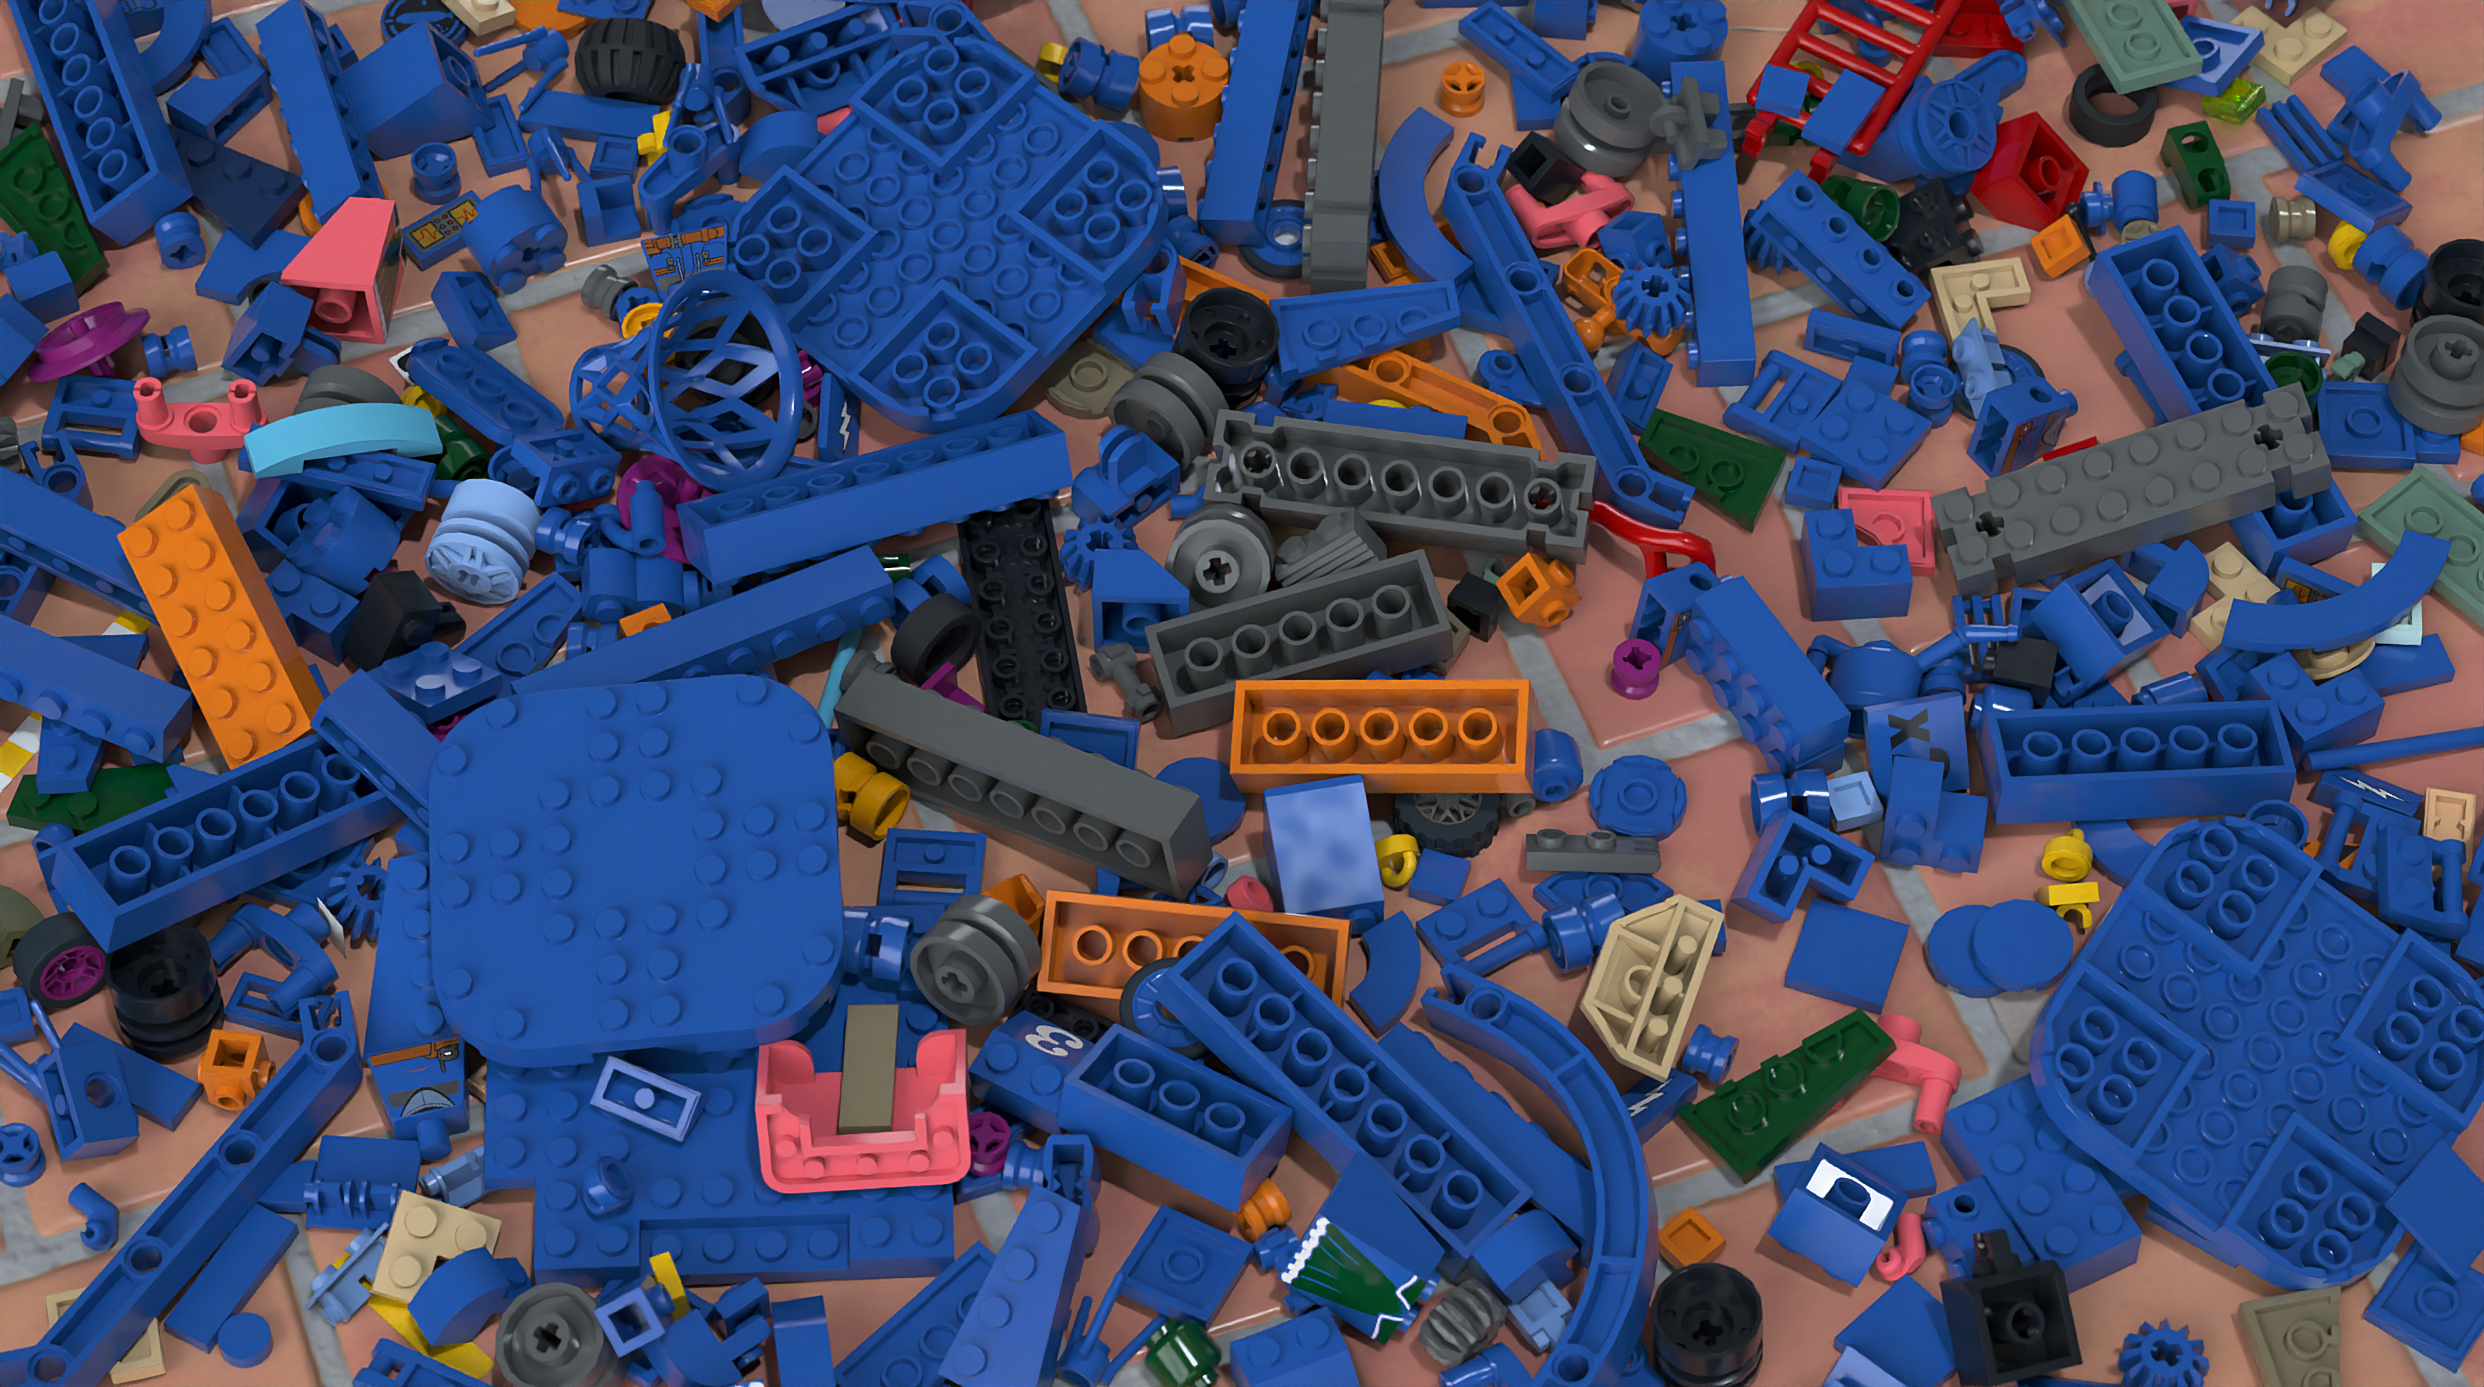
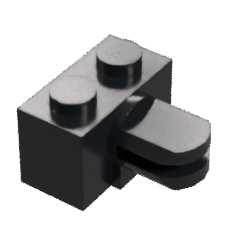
(397, 619)

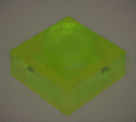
(2236, 102)

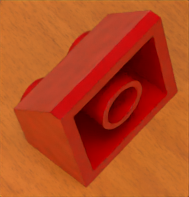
(2029, 174)

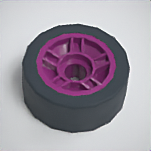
(60, 962)

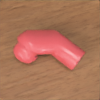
(1909, 1252)

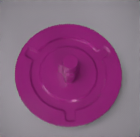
(87, 342)
(675, 488)

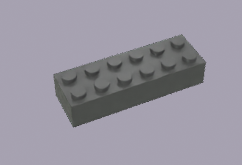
(1320, 629)

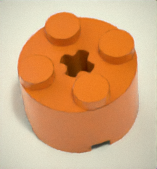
(1182, 89)

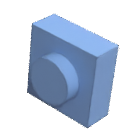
(1853, 801)

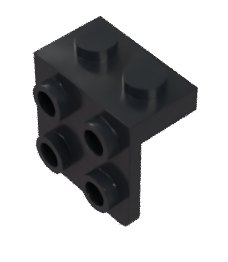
(1934, 229)

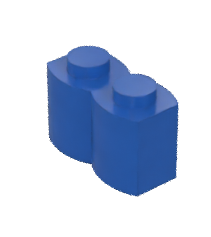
(625, 583)
(1074, 1174)

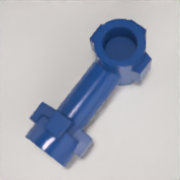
(1273, 1251)

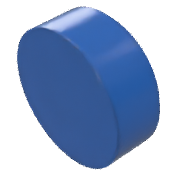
(245, 1340)

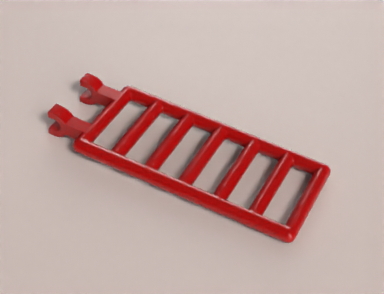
(1895, 85)

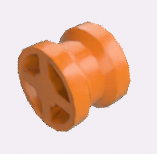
(1462, 89)
(1262, 1210)

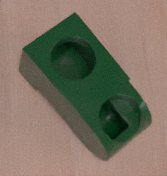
(2196, 164)

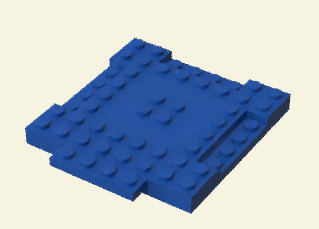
(709, 1192)

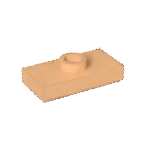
(2449, 817)

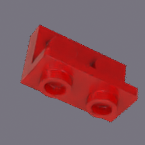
(1976, 32)

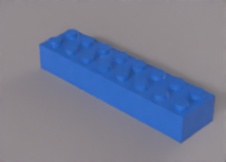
(103, 113)
(2201, 360)
(874, 497)
(217, 840)
(1342, 1085)

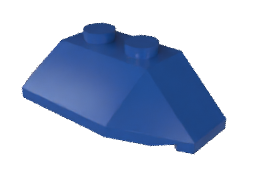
(820, 60)

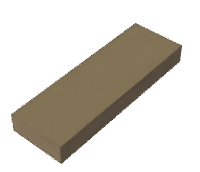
(869, 1069)

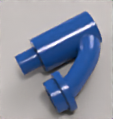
(646, 517)

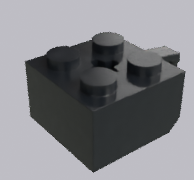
(2009, 1316)

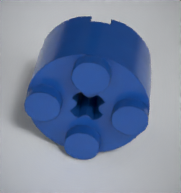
(1678, 33)
(515, 237)
(344, 540)

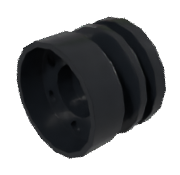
(2453, 282)
(1231, 340)
(165, 992)
(1703, 1308)

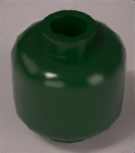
(1183, 1355)

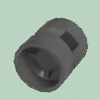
(2294, 304)

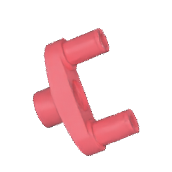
(1572, 220)
(200, 427)
(1921, 1067)

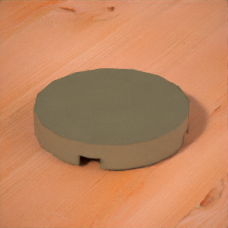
(1085, 380)

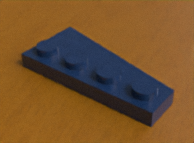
(237, 187)

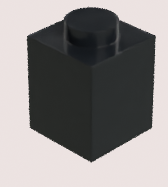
(1544, 168)
(2022, 665)

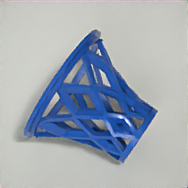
(648, 347)

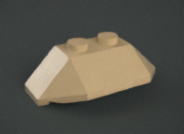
(1650, 981)

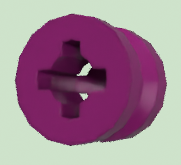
(1627, 678)
(988, 1130)

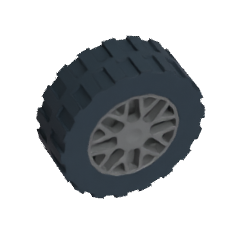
(1456, 832)

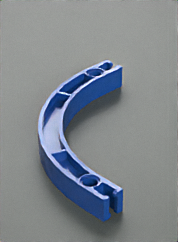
(1626, 1235)

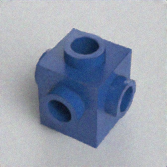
(1635, 238)
(2235, 277)

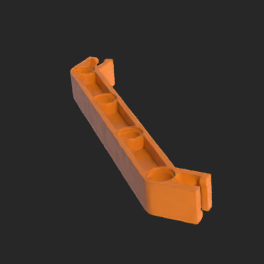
(1396, 378)

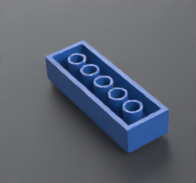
(2134, 761)

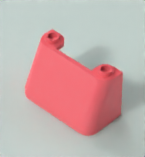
(802, 1112)

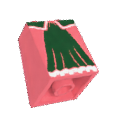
(352, 271)

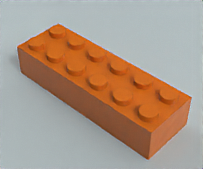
(222, 624)
(1389, 731)
(1102, 939)

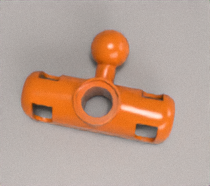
(1600, 300)

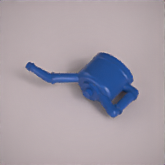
(1886, 674)

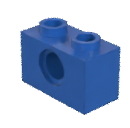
(78, 1124)

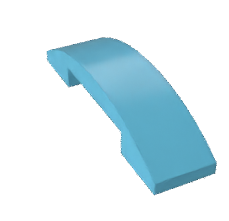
(340, 431)

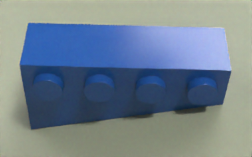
(1025, 1299)

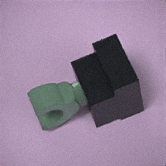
(2366, 350)
(1476, 602)

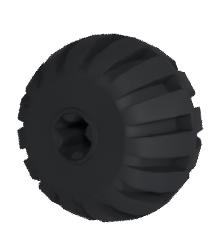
(630, 61)
(729, 371)

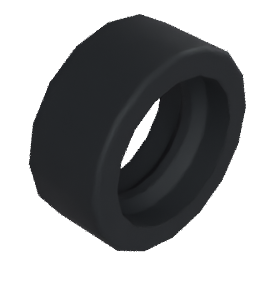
(2104, 128)
(933, 634)

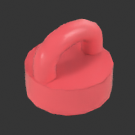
(1248, 894)

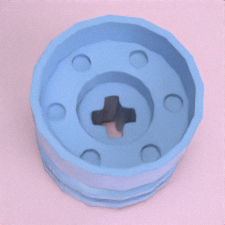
(484, 541)

